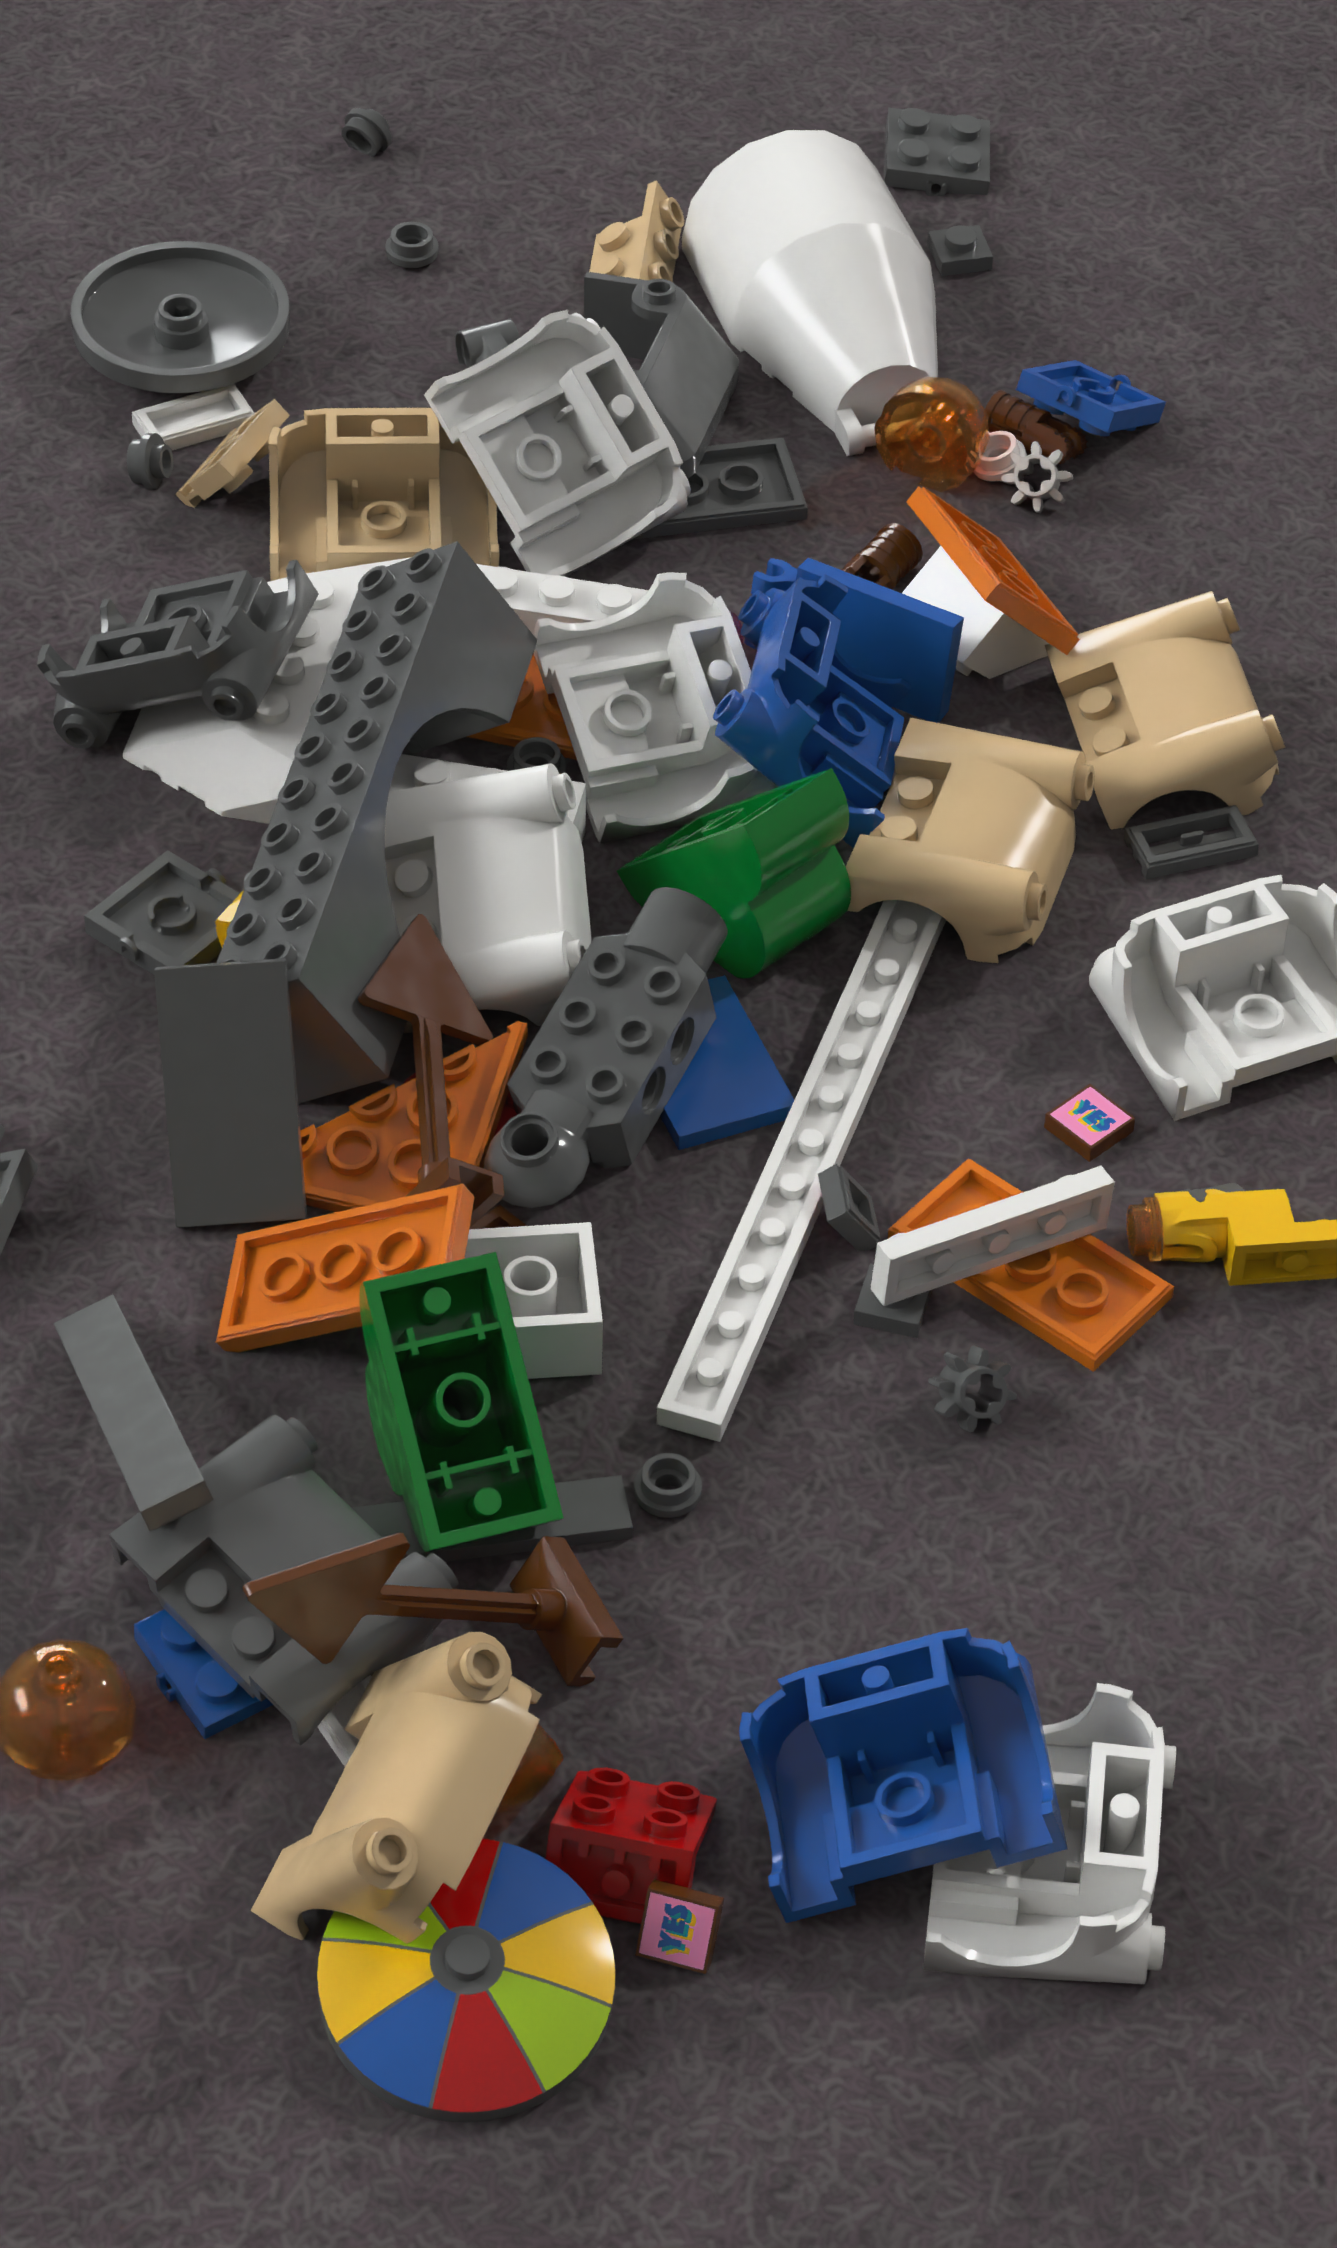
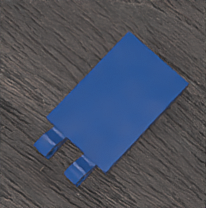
(885, 634)
(729, 1081)

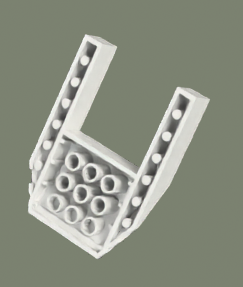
(247, 761)

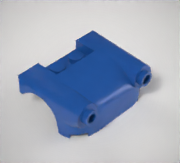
(811, 706)
(900, 1767)

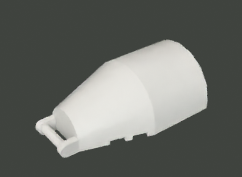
(816, 275)

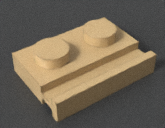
(229, 461)

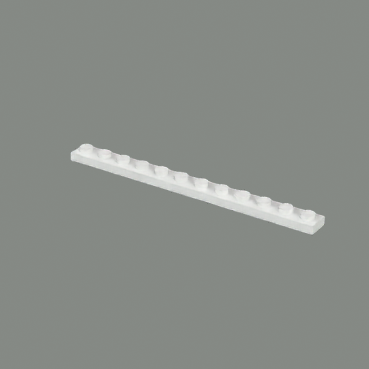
(788, 1191)

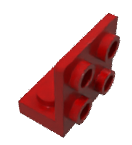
(624, 1835)

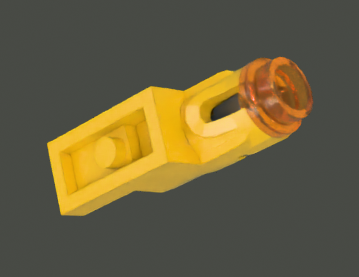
(1244, 1228)

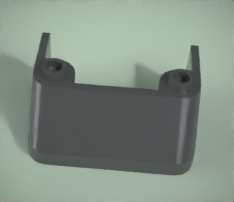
(685, 362)

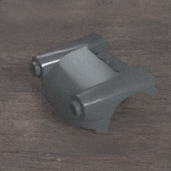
(190, 641)
(262, 1521)

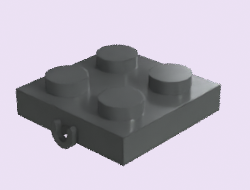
(936, 150)
(163, 915)

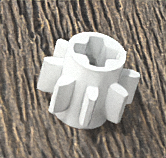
(1025, 466)

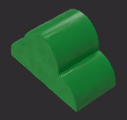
(761, 866)
(455, 1403)

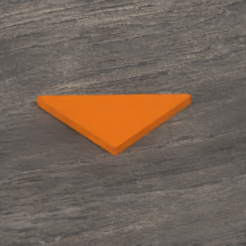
(376, 1145)

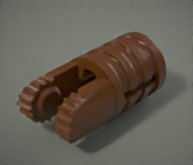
(1032, 425)
(887, 556)

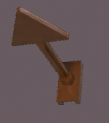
(425, 989)
(330, 1595)

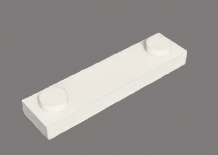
(991, 1235)

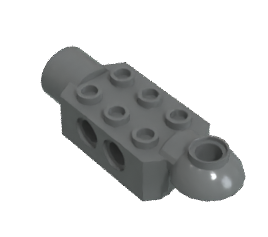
(610, 1050)

